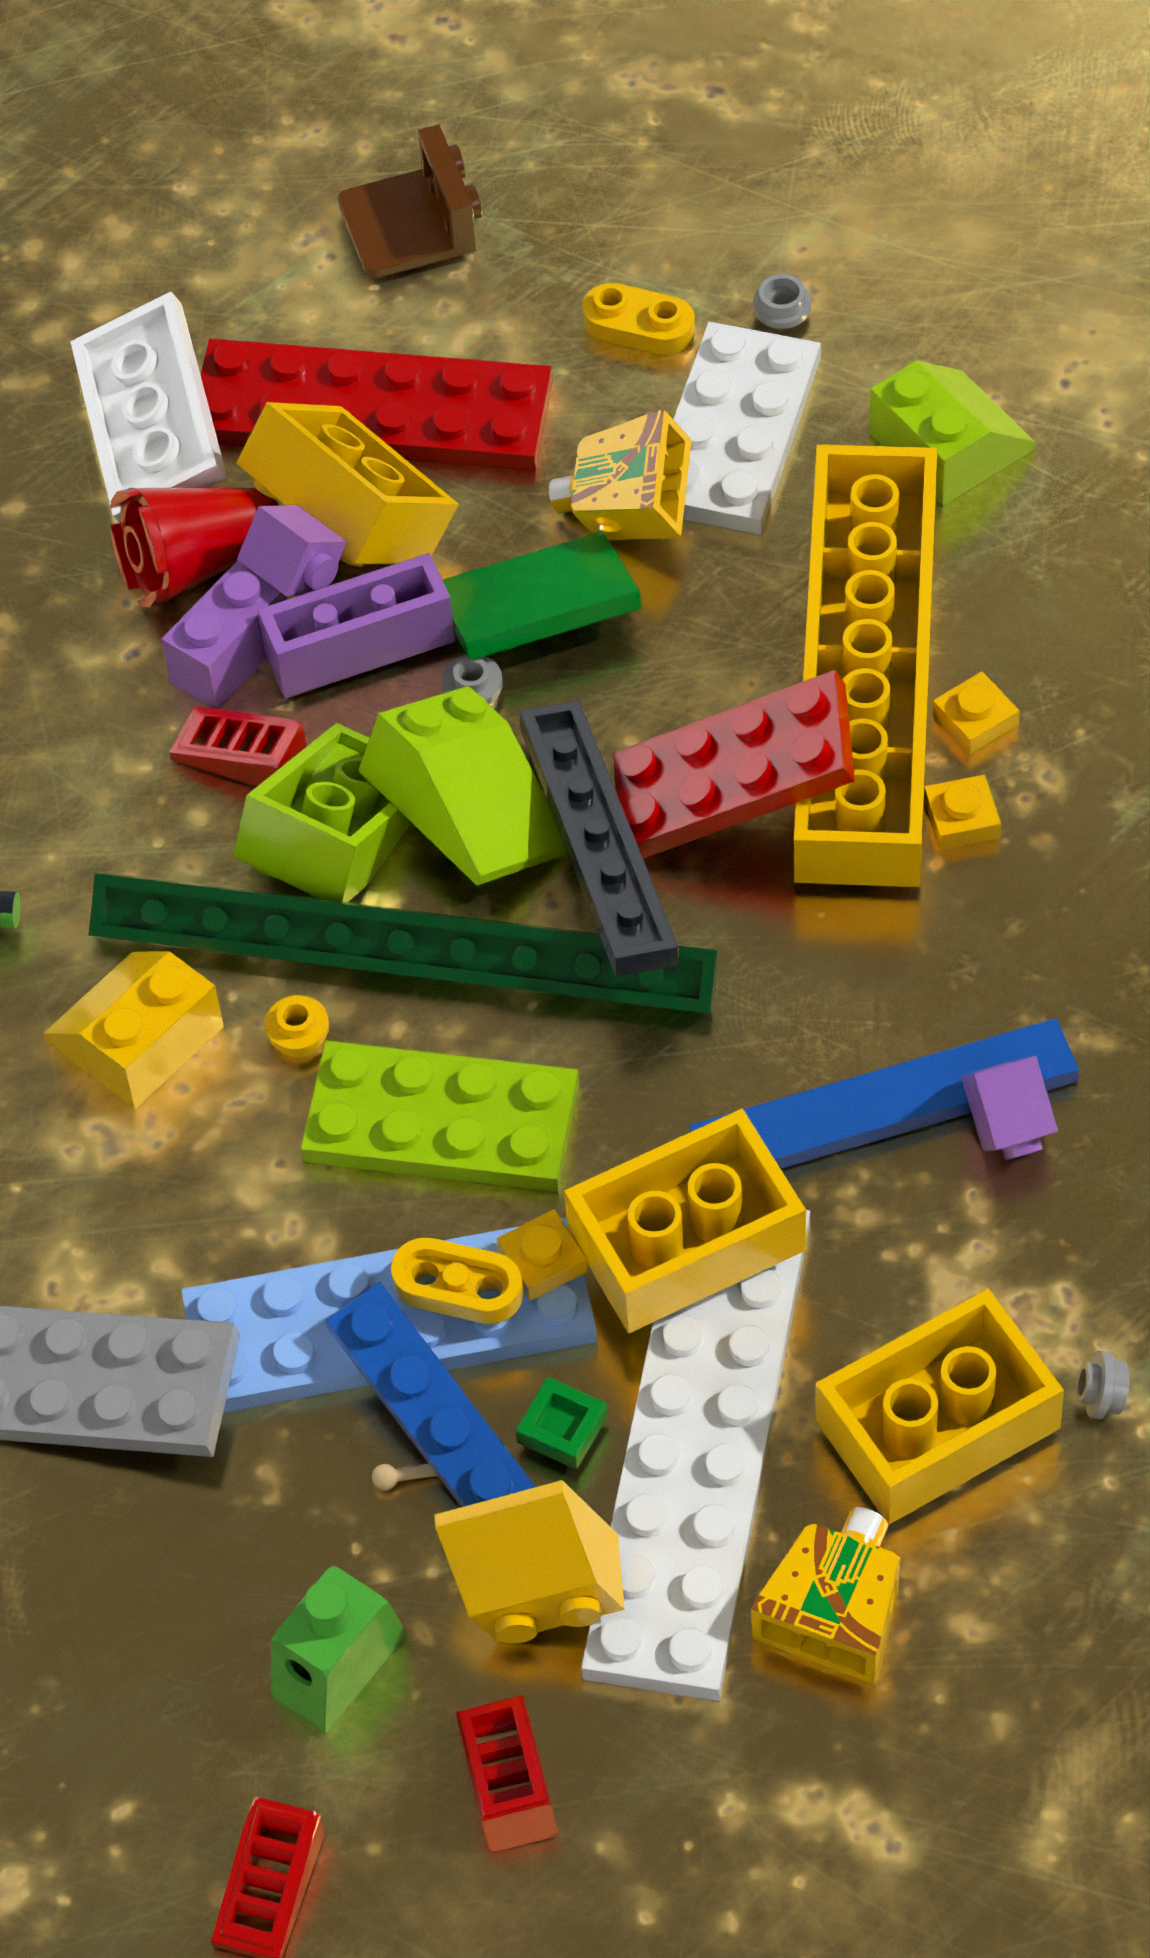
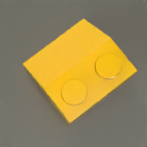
(139, 1024)
(532, 1562)

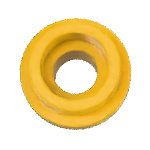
(300, 1039)

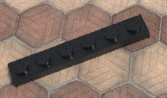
(598, 839)

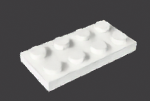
(148, 401)
(742, 421)

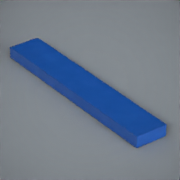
(899, 1095)

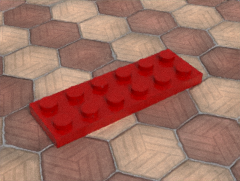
(413, 403)

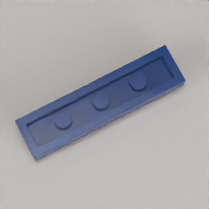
(425, 1399)

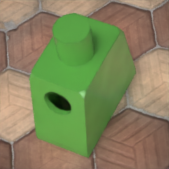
(338, 1637)

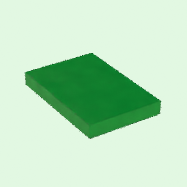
(540, 595)

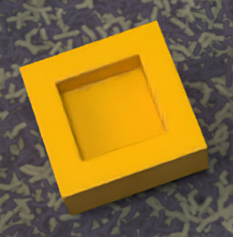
(976, 712)
(962, 812)
(543, 1254)

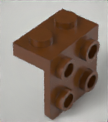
(415, 214)

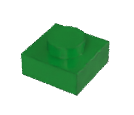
(561, 1423)

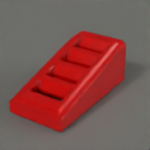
(279, 734)
(515, 1814)
(282, 1822)

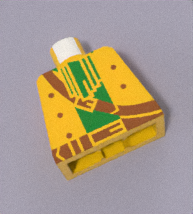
(629, 480)
(833, 1597)

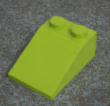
(463, 784)
(320, 820)

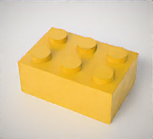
(347, 482)
(686, 1220)
(938, 1405)

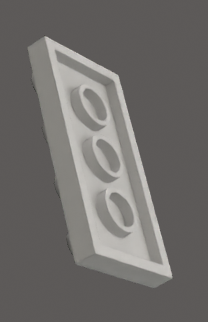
(114, 1380)

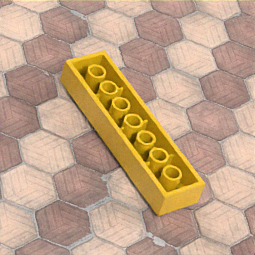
(874, 630)

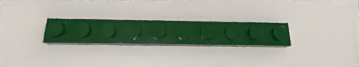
(391, 941)

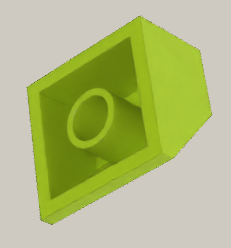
(948, 412)

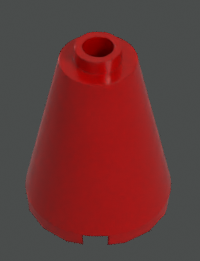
(180, 536)

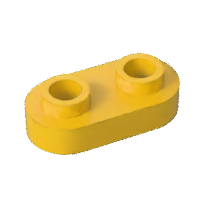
(636, 320)
(461, 1278)

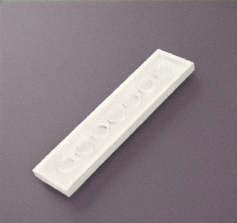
(694, 1486)

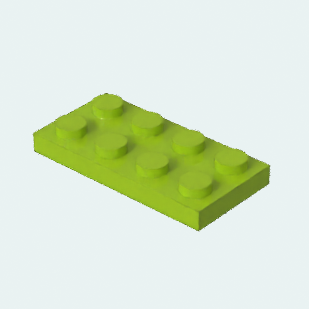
(441, 1116)

